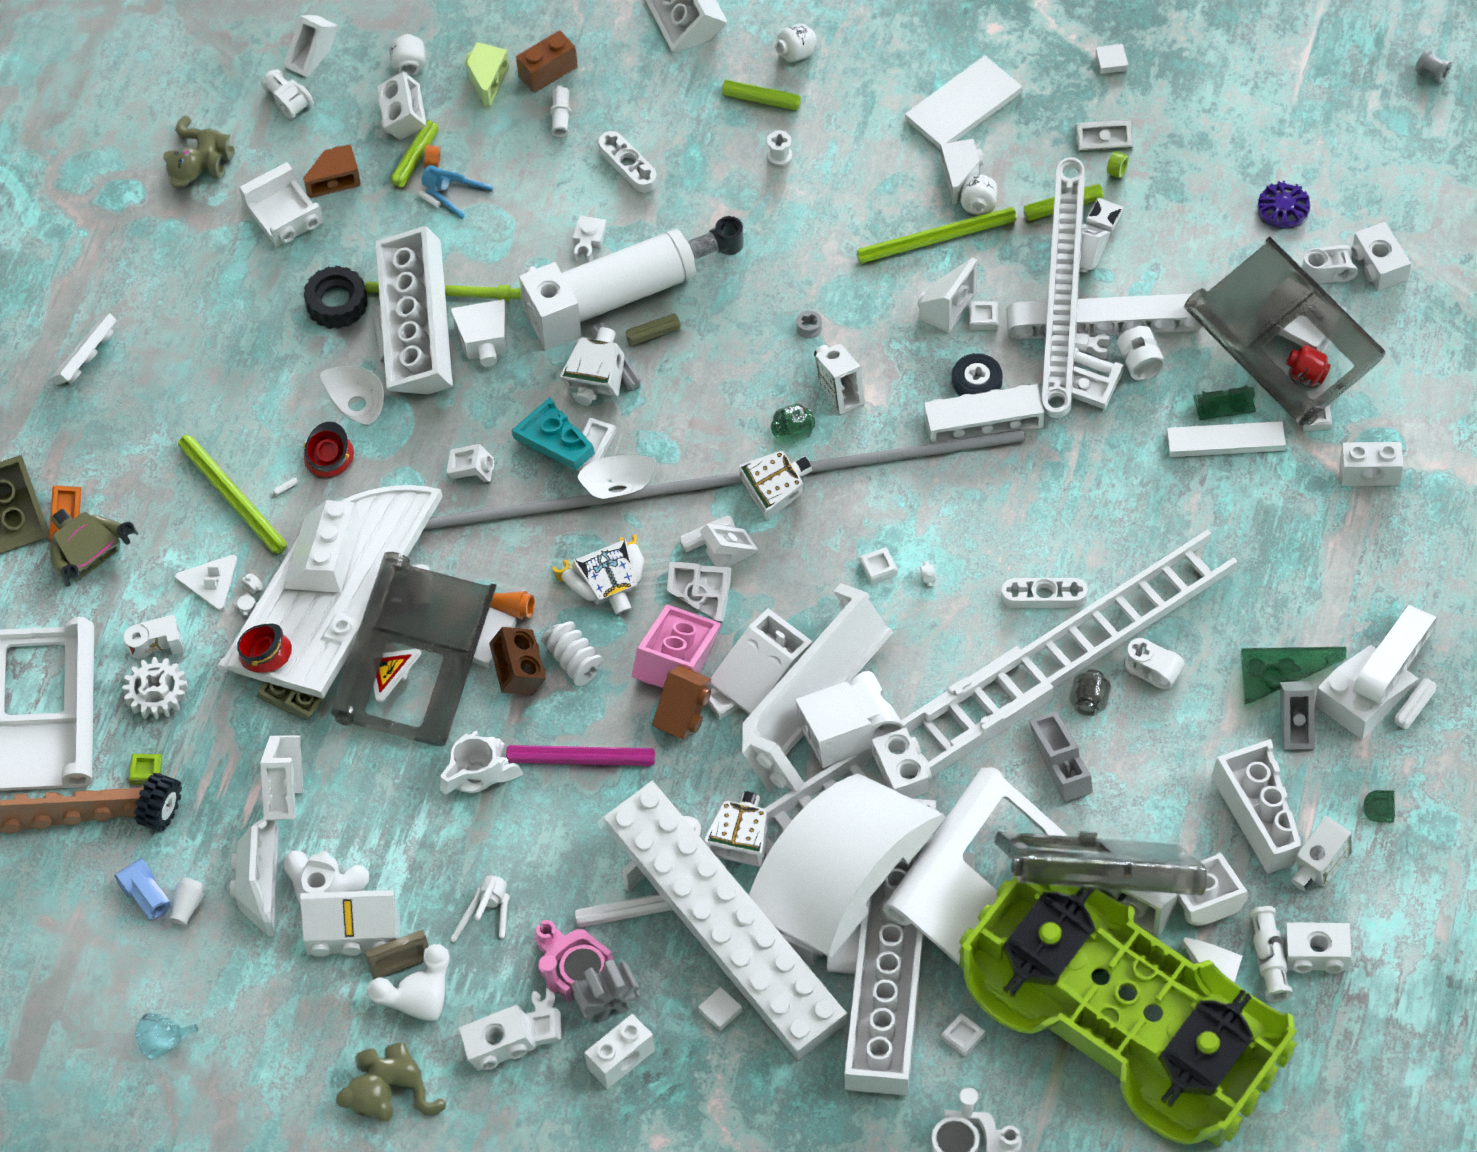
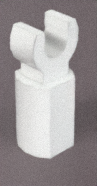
(1091, 344)

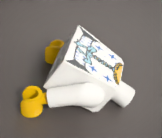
(605, 574)

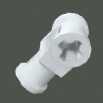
(287, 95)

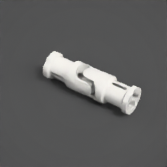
(1270, 954)

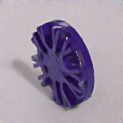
(1284, 205)

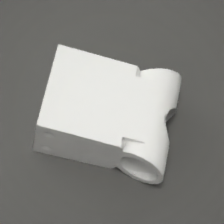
(846, 718)

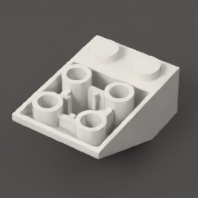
(759, 660)

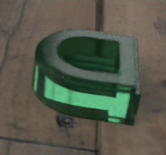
(1380, 806)

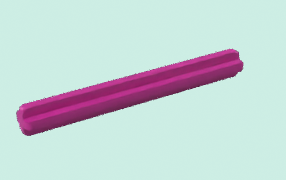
(580, 755)

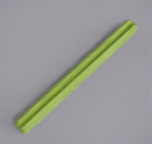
(936, 235)
(232, 494)

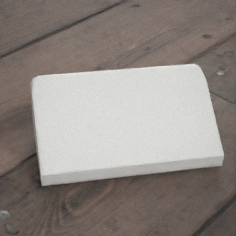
(1104, 135)

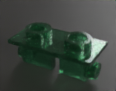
(1225, 403)

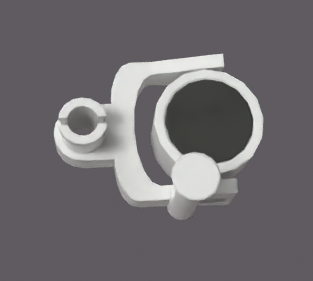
(959, 1134)

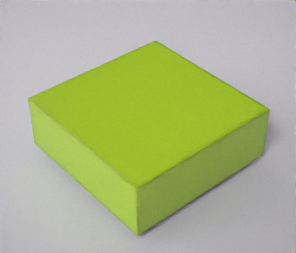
(143, 766)

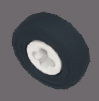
(967, 368)

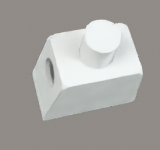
(482, 330)

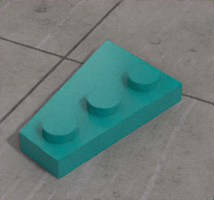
(554, 436)

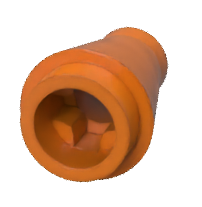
(516, 604)

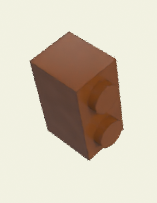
(546, 61)
(682, 702)

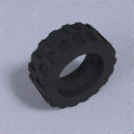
(340, 315)

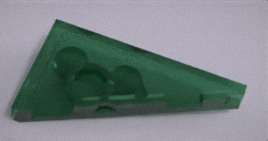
(1267, 667)

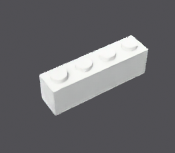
(984, 414)

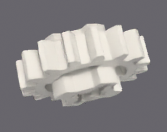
(155, 688)

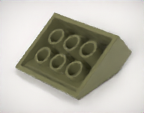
(19, 508)

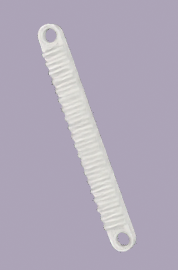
(1063, 287)

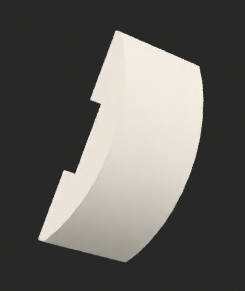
(837, 858)

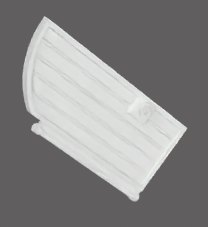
(326, 623)

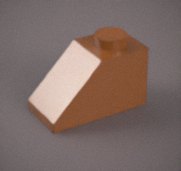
(332, 172)

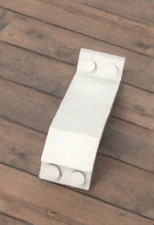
(830, 660)

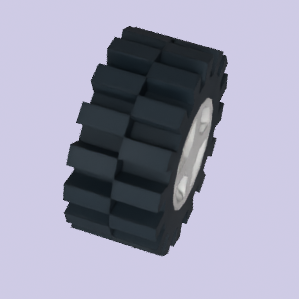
(158, 802)

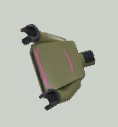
(85, 543)

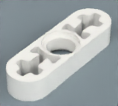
(629, 173)
(1065, 601)

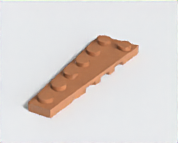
(57, 810)

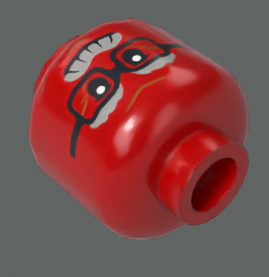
(1308, 366)

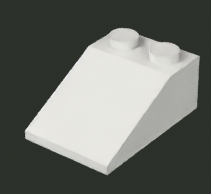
(1353, 710)

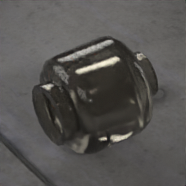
(1090, 692)

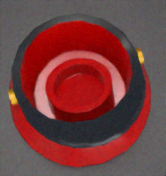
(328, 450)
(263, 648)

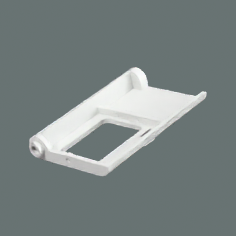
(51, 747)
(940, 889)

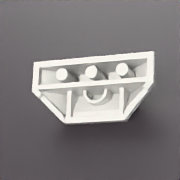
(257, 874)

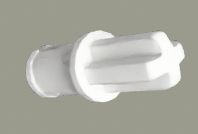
(560, 112)

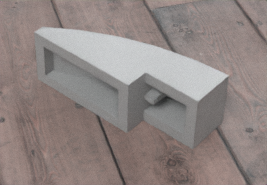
(1061, 756)

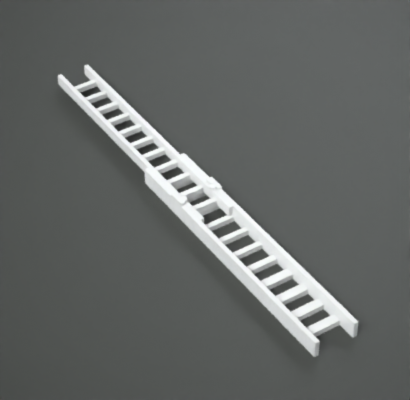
(1035, 697)

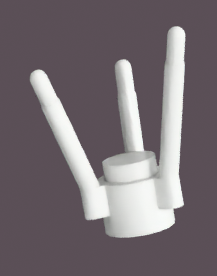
(489, 895)

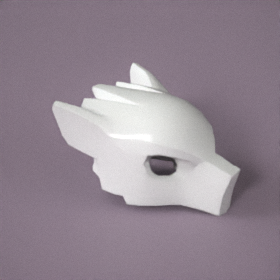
(477, 765)

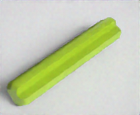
(761, 94)
(414, 154)
(1046, 206)

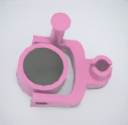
(577, 954)

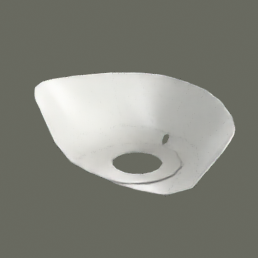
(350, 382)
(622, 470)

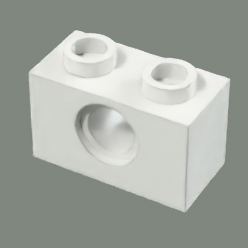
(1381, 256)
(1371, 464)
(1331, 937)
(481, 1034)
(619, 1051)

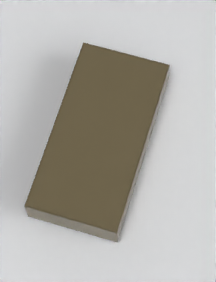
(397, 954)

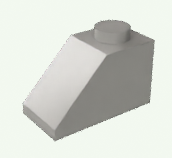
(1297, 715)

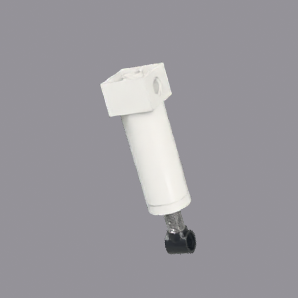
(561, 301)

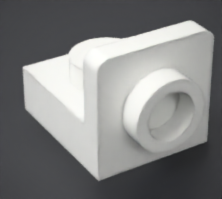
(470, 461)

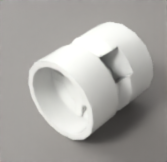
(1141, 353)

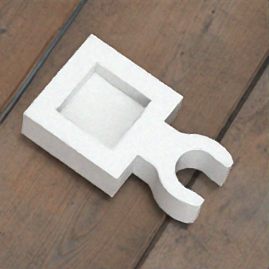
(588, 234)
(545, 1021)

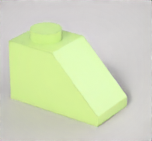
(486, 70)

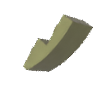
(289, 700)

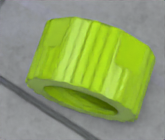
(1117, 164)

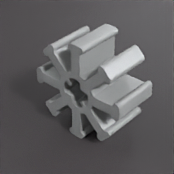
(606, 990)

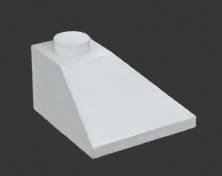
(949, 296)

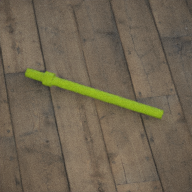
(502, 292)

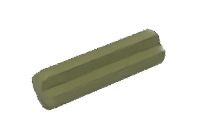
(652, 329)

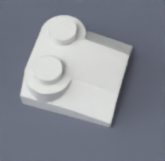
(1222, 895)

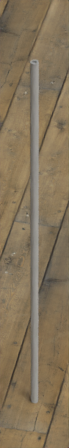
(722, 480)

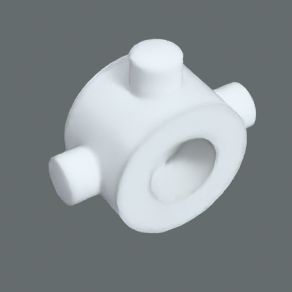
(584, 396)
(927, 573)
(252, 583)
(245, 604)

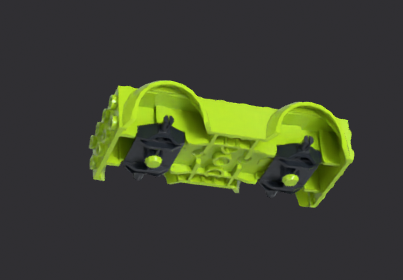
(1178, 1075)

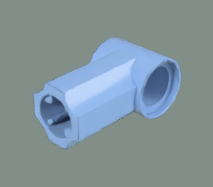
(140, 883)

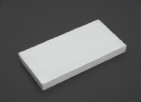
(963, 102)

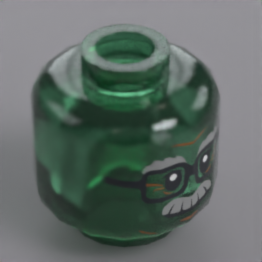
(792, 423)

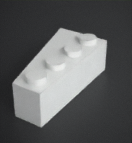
(1259, 803)

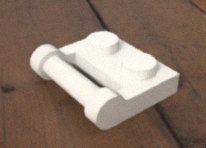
(1091, 386)

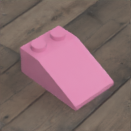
(673, 641)

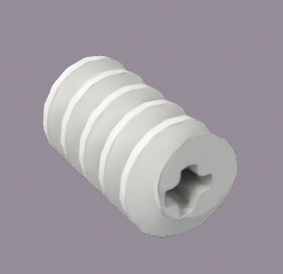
(572, 652)

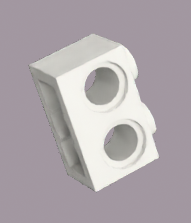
(401, 106)
(896, 766)

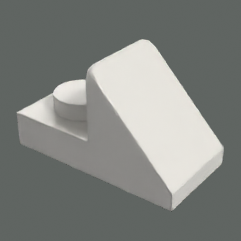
(727, 544)

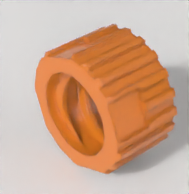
(432, 156)

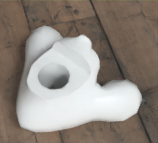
(322, 874)
(419, 993)

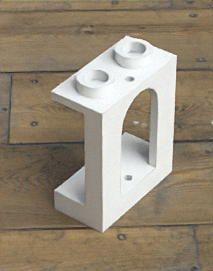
(281, 777)

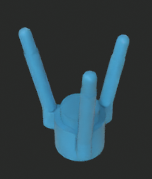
(439, 179)

